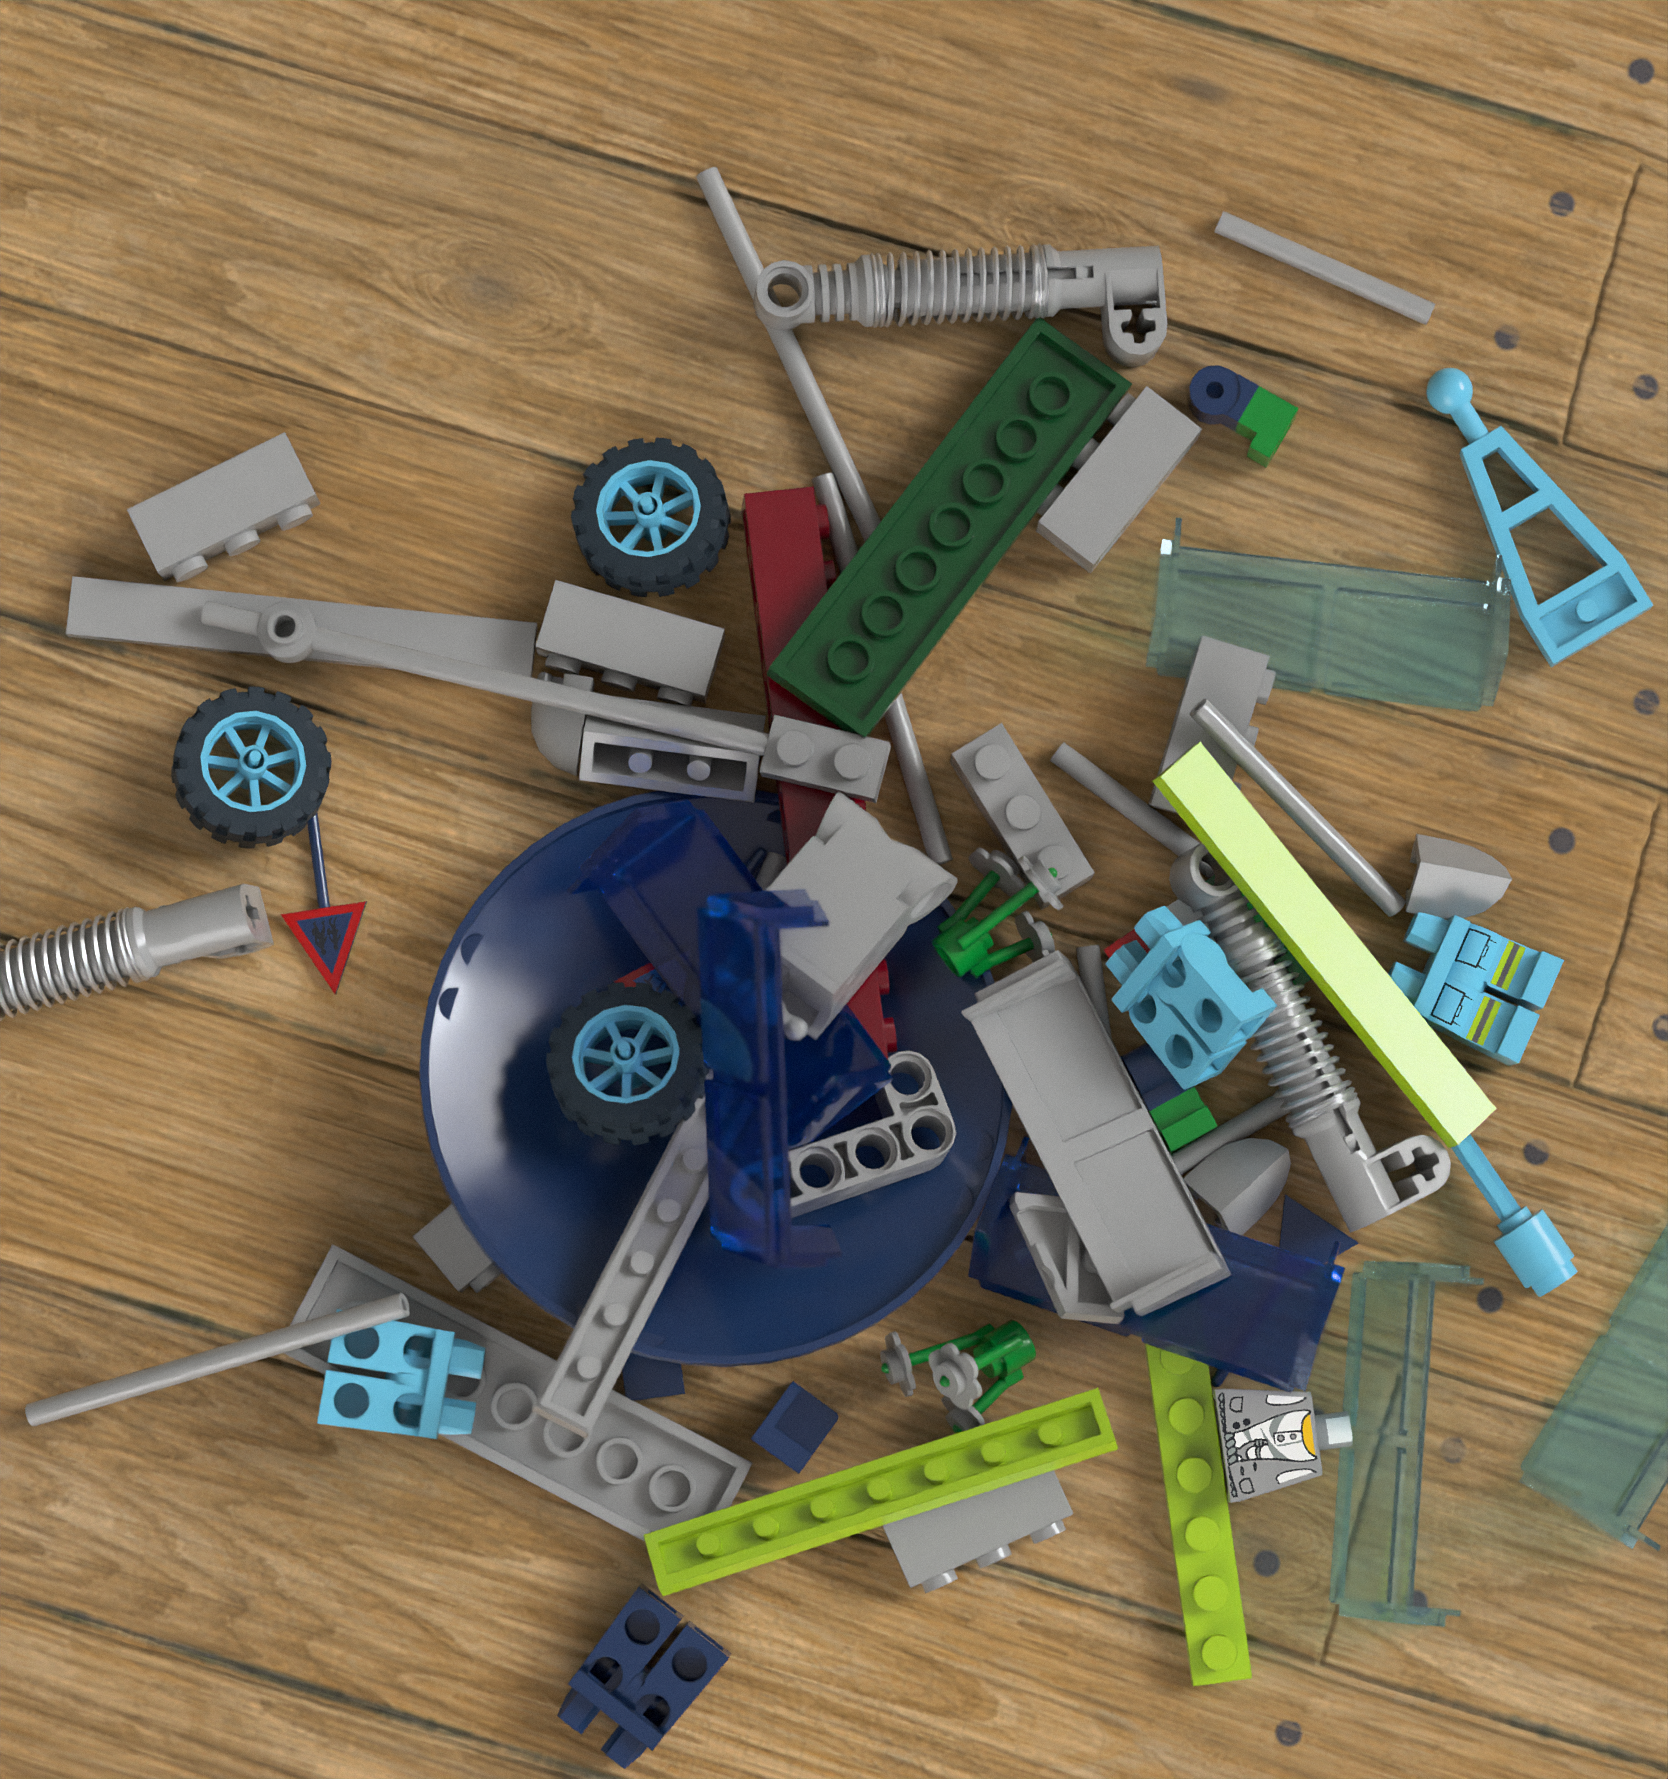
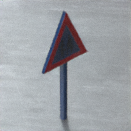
(327, 931)

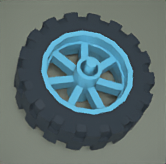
(664, 567)
(270, 716)
(605, 1016)

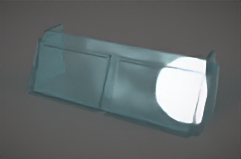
(1335, 624)
(1387, 1419)
(1609, 1433)

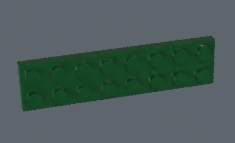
(949, 530)

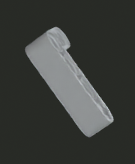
(889, 1136)

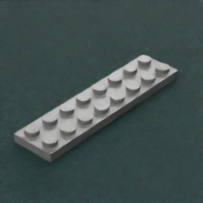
(629, 1469)

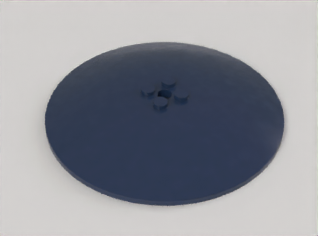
(557, 1201)

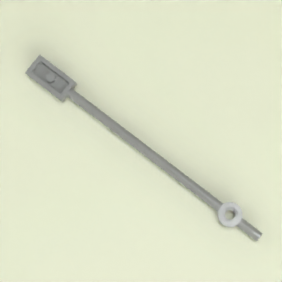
(790, 752)

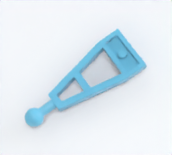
(1584, 609)

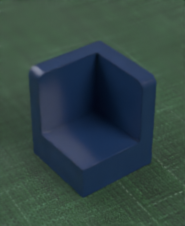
(795, 1427)

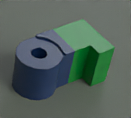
(1242, 406)
(1175, 1111)

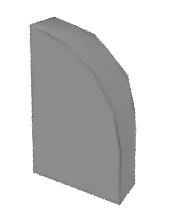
(560, 730)
(1453, 879)
(1240, 1181)

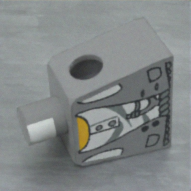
(1273, 1439)

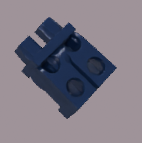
(629, 1690)

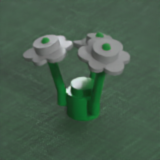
(965, 944)
(998, 1353)

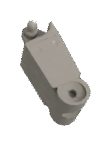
(869, 896)

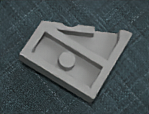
(1062, 1259)

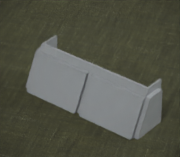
(1095, 1136)

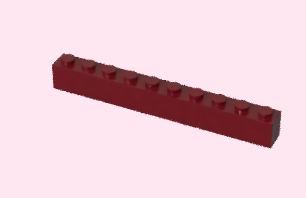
(786, 585)

